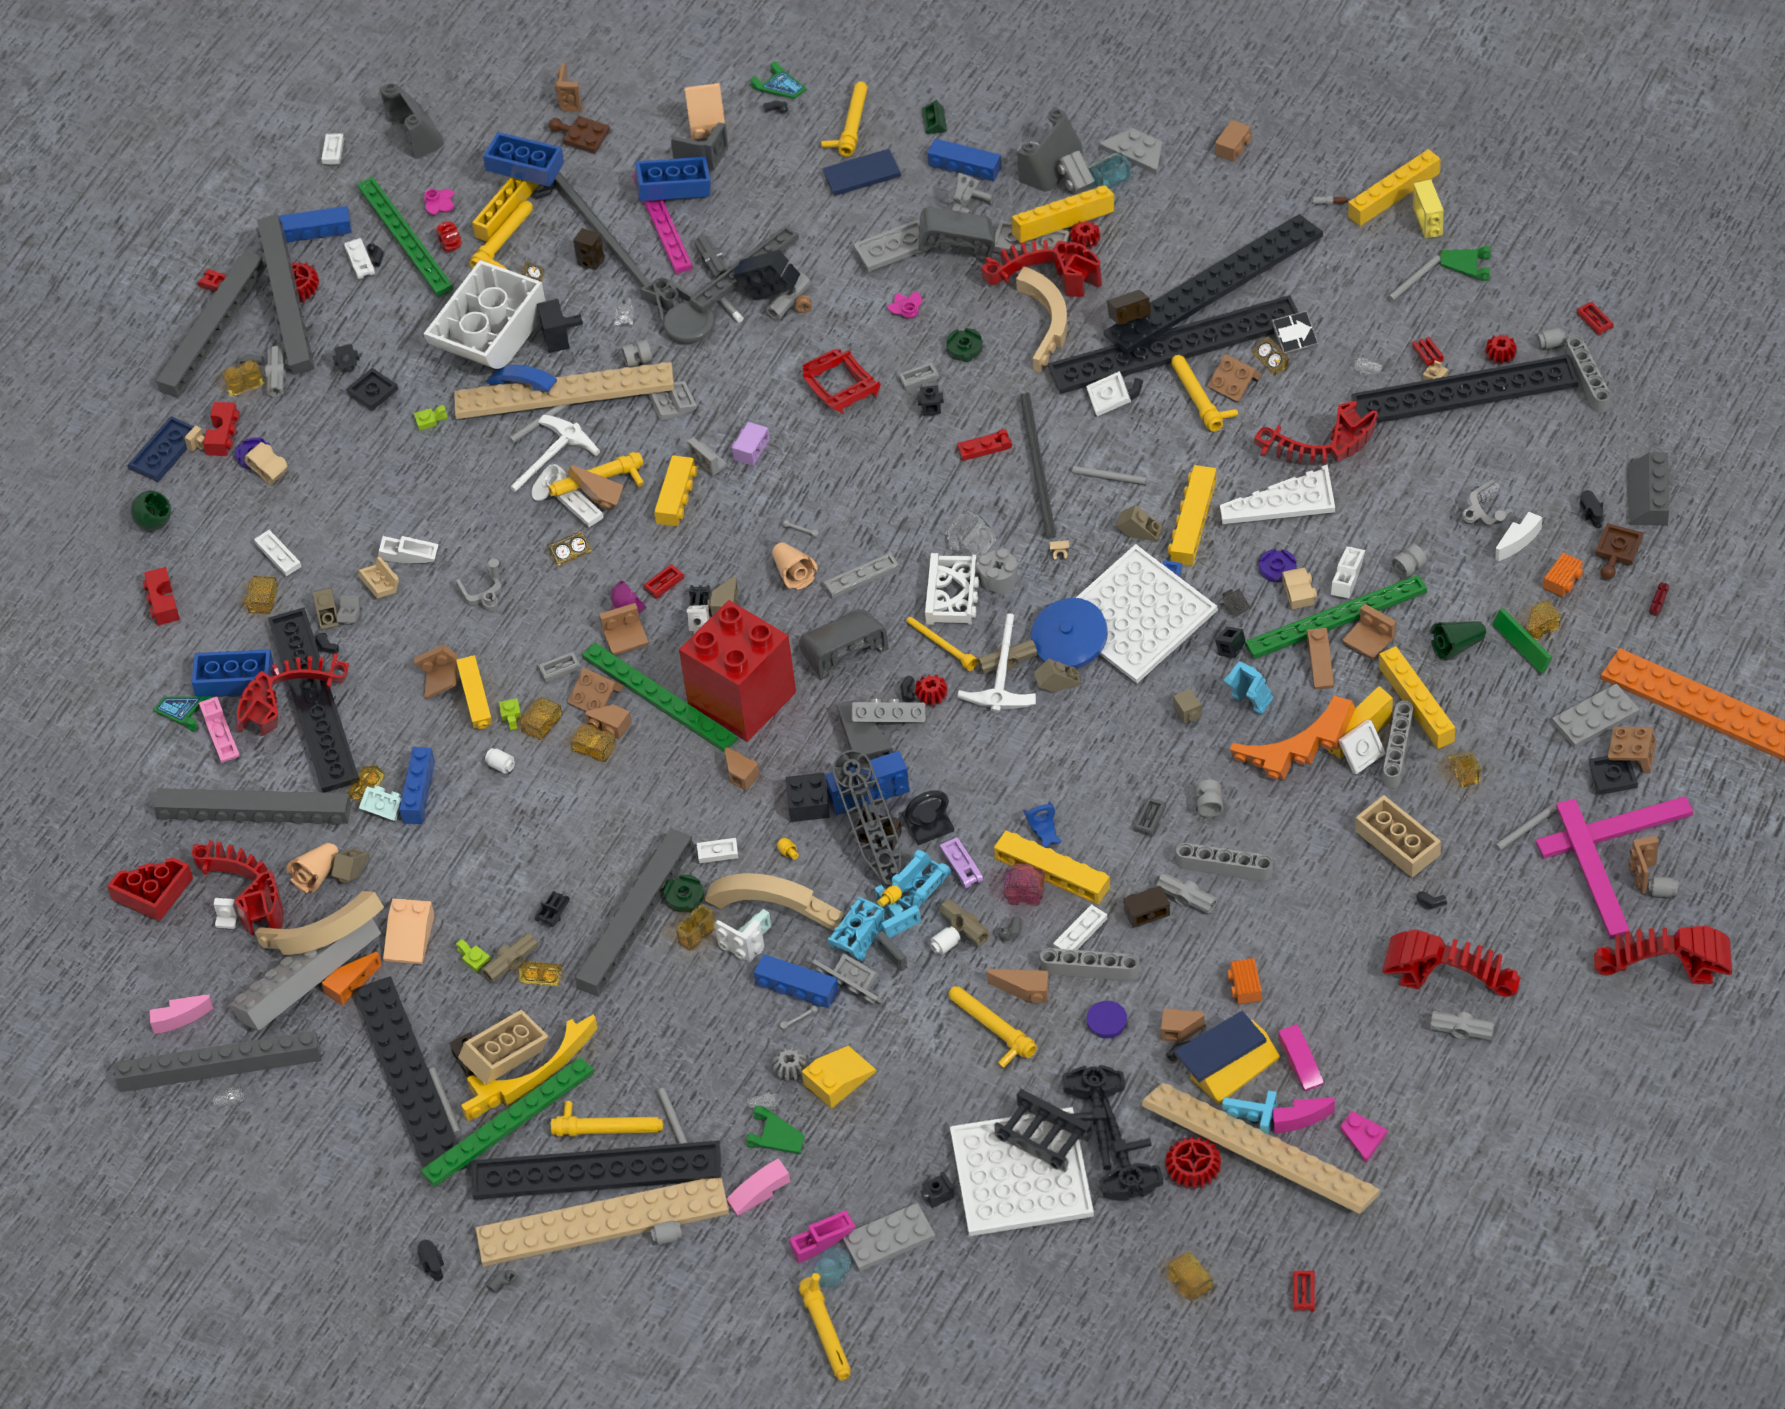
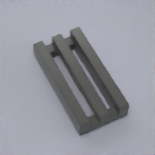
(1144, 829)
(891, 951)

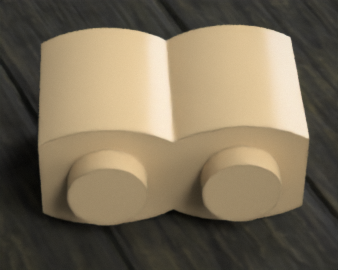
(266, 463)
(1298, 588)

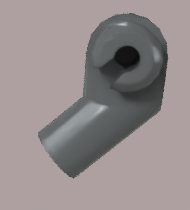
(260, 359)

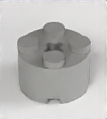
(998, 571)

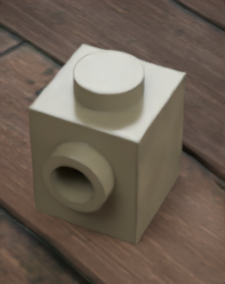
(1187, 706)

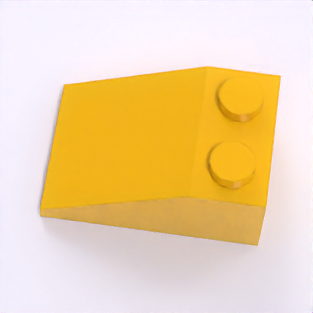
(836, 1075)

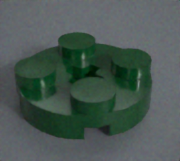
(968, 351)
(684, 903)

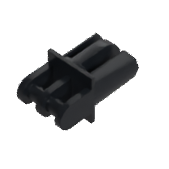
(1592, 508)
(699, 595)
(552, 909)
(430, 1259)

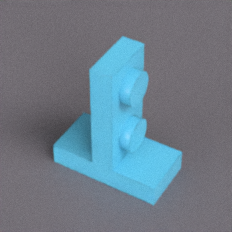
(899, 919)
(1253, 1111)

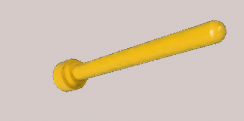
(967, 660)

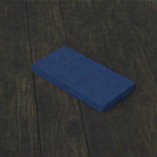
(861, 172)
(161, 450)
(1220, 1046)

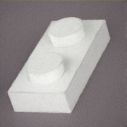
(332, 149)
(717, 850)

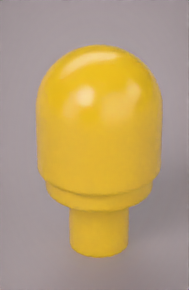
(787, 848)
(890, 896)

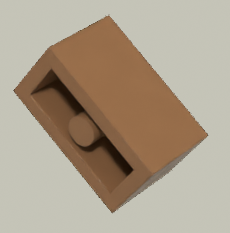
(1233, 140)

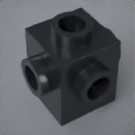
(343, 350)
(930, 396)

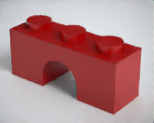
(224, 417)
(164, 607)

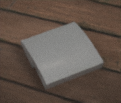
(673, 402)

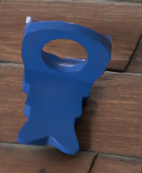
(1043, 824)

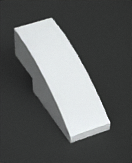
(1518, 536)
(407, 550)
(1347, 572)

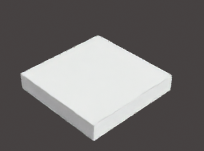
(1108, 393)
(1362, 746)

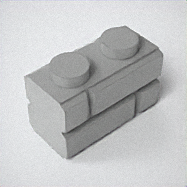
(1076, 172)

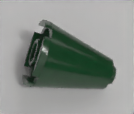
(1455, 637)

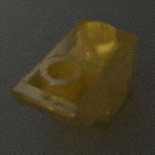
(1543, 619)
(1465, 768)

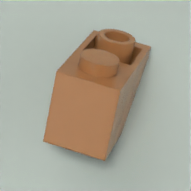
(610, 719)
(741, 770)
(1180, 1024)

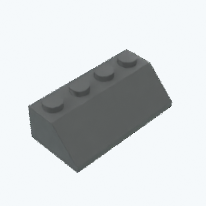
(1649, 490)

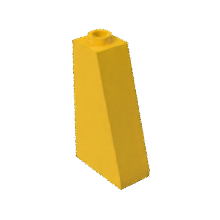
(474, 692)
(1375, 707)

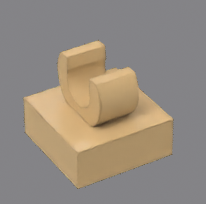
(1435, 371)
(194, 439)
(1059, 546)

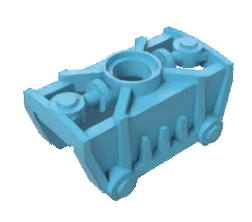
(1248, 682)
(912, 875)
(864, 933)

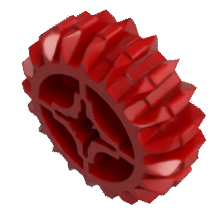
(306, 280)
(1206, 1162)

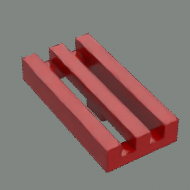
(1592, 320)
(1417, 347)
(665, 582)
(1304, 1305)

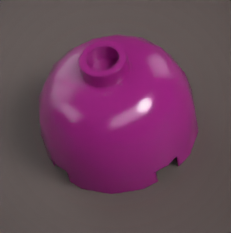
(622, 595)

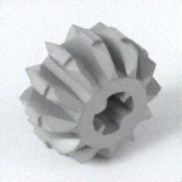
(789, 1063)

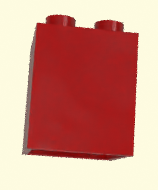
(738, 670)

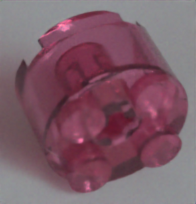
(1024, 885)

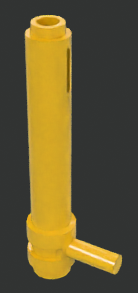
(849, 137)
(487, 252)
(1208, 413)
(621, 465)
(1014, 1038)
(614, 1125)
(814, 1301)

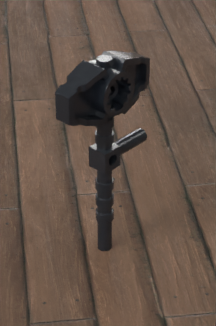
(1095, 1084)
(1127, 1180)

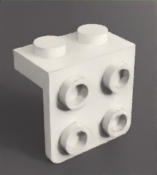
(743, 945)

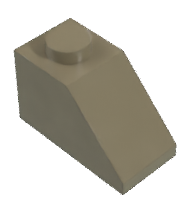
(722, 594)
(349, 864)

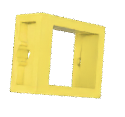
(1428, 209)

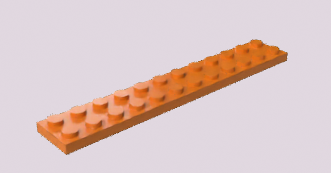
(1697, 702)

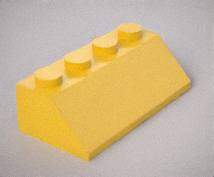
(1239, 1072)

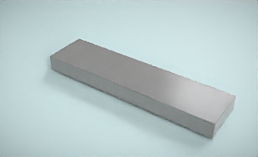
(861, 575)

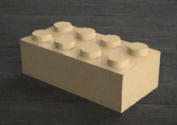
(1398, 836)
(503, 1047)

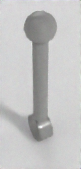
(815, 533)
(784, 1025)

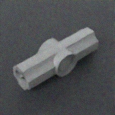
(787, 299)
(275, 372)
(1187, 893)
(1462, 1025)

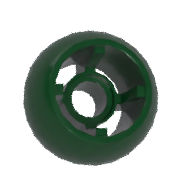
(150, 510)

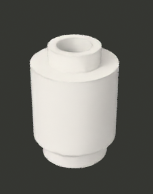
(500, 760)
(944, 940)

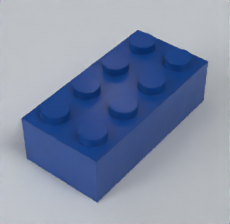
(523, 159)
(672, 178)
(228, 671)
(890, 774)

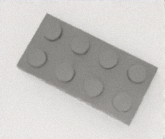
(1005, 239)
(889, 246)
(1595, 716)
(888, 1237)

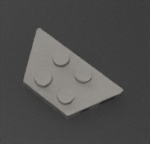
(1136, 147)

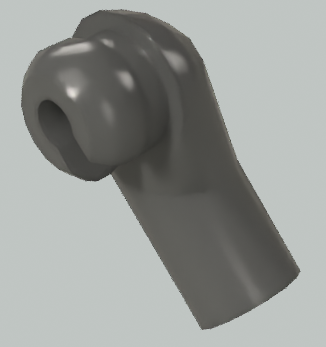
(1008, 933)
(502, 1278)

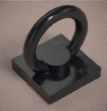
(929, 819)

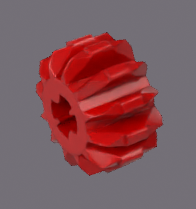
(1085, 234)
(448, 236)
(1501, 349)
(931, 689)

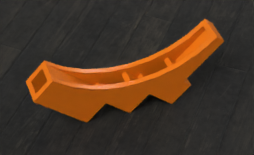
(1303, 747)

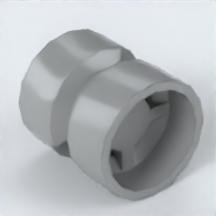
(643, 353)
(1408, 561)
(1209, 798)

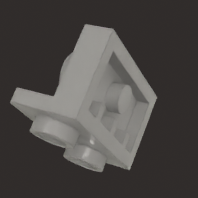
(705, 456)

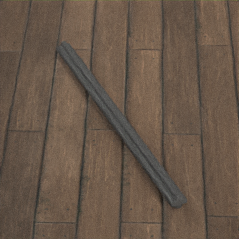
(1038, 465)

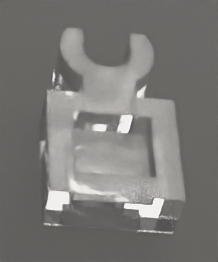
(624, 314)

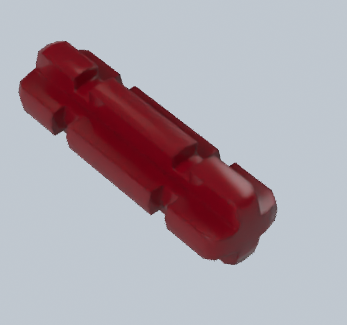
(1659, 598)

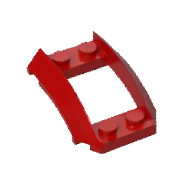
(864, 386)

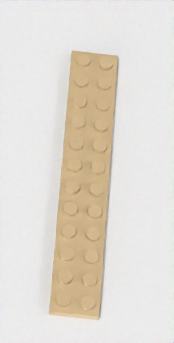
(565, 391)
(1261, 1148)
(600, 1220)

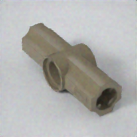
(1016, 654)
(964, 922)
(509, 957)

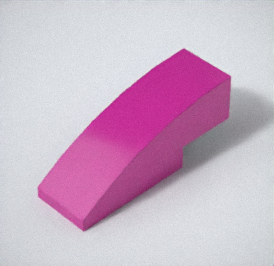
(1300, 1057)
(1302, 1114)
(821, 1236)

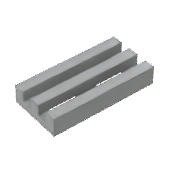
(919, 378)
(560, 669)

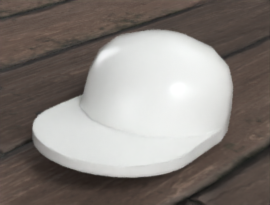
(548, 476)

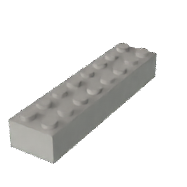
(296, 977)

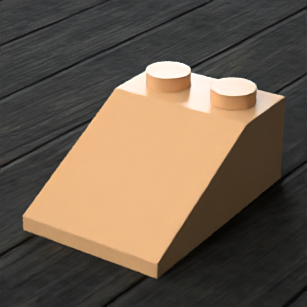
(704, 109)
(408, 931)

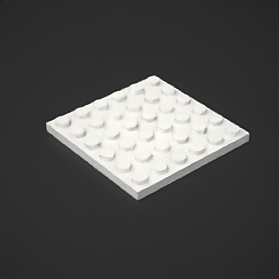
(1145, 612)
(1012, 1188)

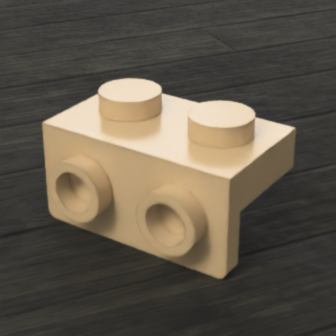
(379, 578)

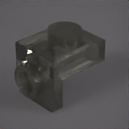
(1235, 602)

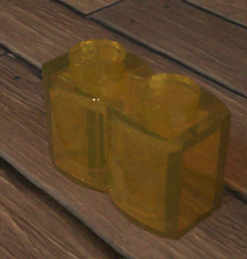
(242, 377)
(261, 594)
(540, 718)
(593, 742)
(697, 926)
(1190, 1276)

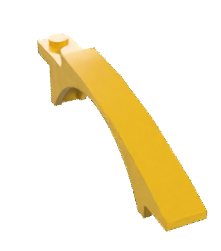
(512, 1090)

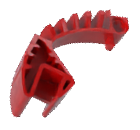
(1071, 260)
(1346, 437)
(260, 701)
(260, 898)
(1698, 948)
(1418, 953)

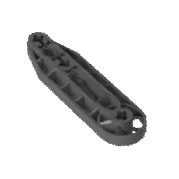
(873, 828)

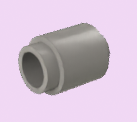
(1551, 338)
(1663, 887)
(666, 1232)

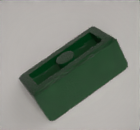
(934, 118)

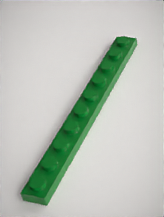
(405, 236)
(1335, 616)
(659, 697)
(507, 1122)

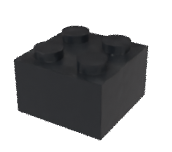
(807, 797)

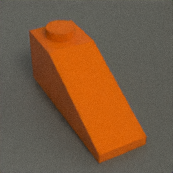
(343, 980)

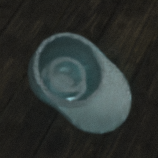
(832, 1266)

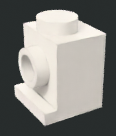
(700, 612)

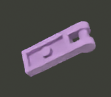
(961, 862)

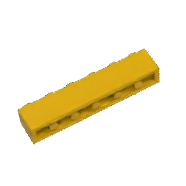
(1393, 187)
(501, 207)
(1062, 213)
(1193, 515)
(1412, 689)
(1058, 869)

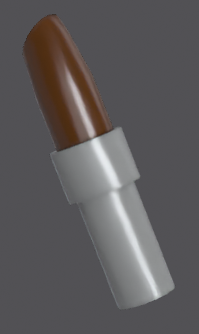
(1329, 200)

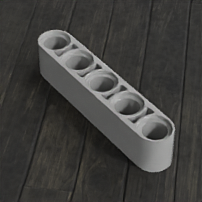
(1588, 374)
(1398, 744)
(1224, 861)
(1099, 962)

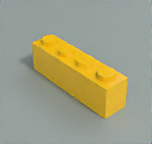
(675, 491)

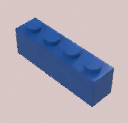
(964, 160)
(316, 224)
(417, 785)
(796, 981)

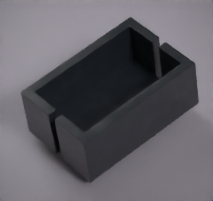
(763, 274)

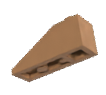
(599, 489)
(1320, 658)
(1024, 984)

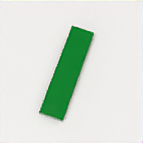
(1522, 640)

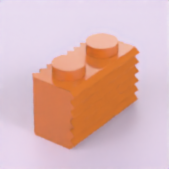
(1563, 574)
(1245, 980)

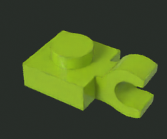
(427, 418)
(510, 711)
(473, 958)

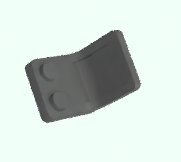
(712, 148)

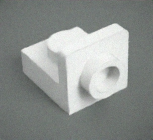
(226, 913)

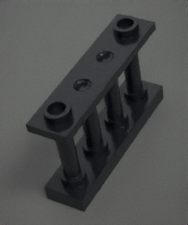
(1044, 1112)

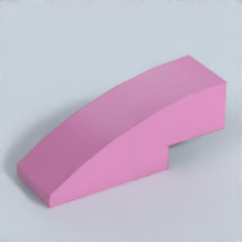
(179, 1013)
(759, 1187)

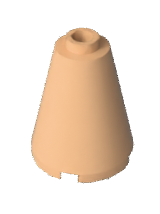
(794, 566)
(312, 867)

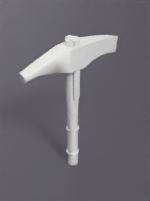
(568, 434)
(998, 698)

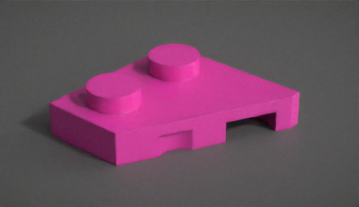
(1363, 1134)

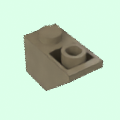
(1138, 524)
(325, 607)
(1056, 676)

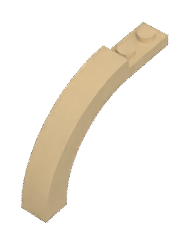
(1049, 296)
(772, 889)
(325, 931)

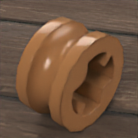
(803, 304)

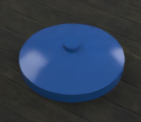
(1070, 632)

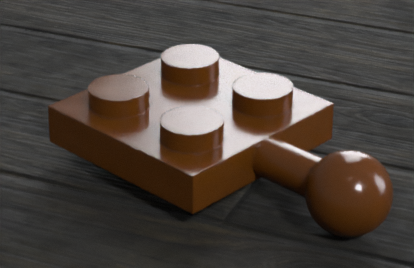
(583, 134)
(1617, 545)

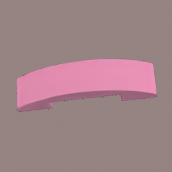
(219, 729)

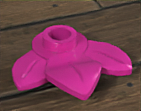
(438, 201)
(906, 306)

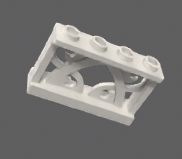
(938, 569)

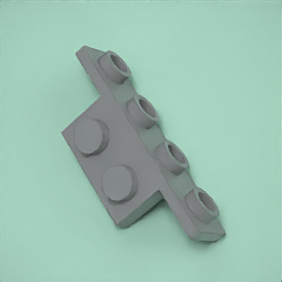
(887, 711)
(853, 973)

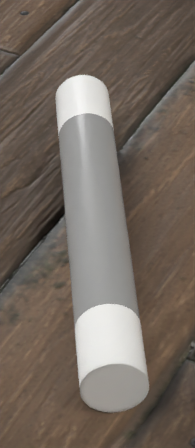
(726, 304)

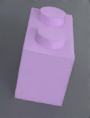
(750, 443)

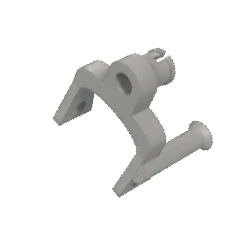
(963, 200)
(1477, 511)
(488, 598)

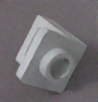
(349, 609)

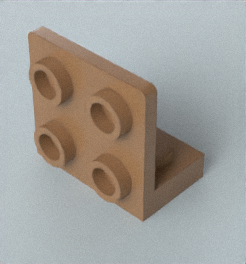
(568, 92)
(1233, 377)
(623, 629)
(1371, 632)
(440, 669)
(593, 690)
(1633, 744)
(1643, 856)

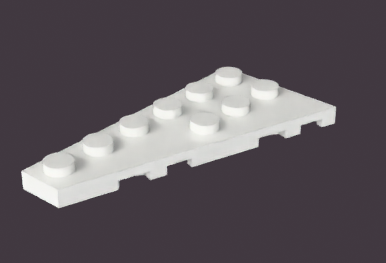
(1289, 498)

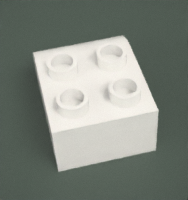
(488, 316)

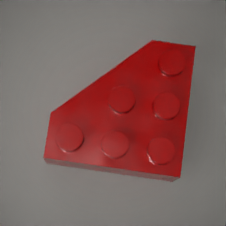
(151, 887)

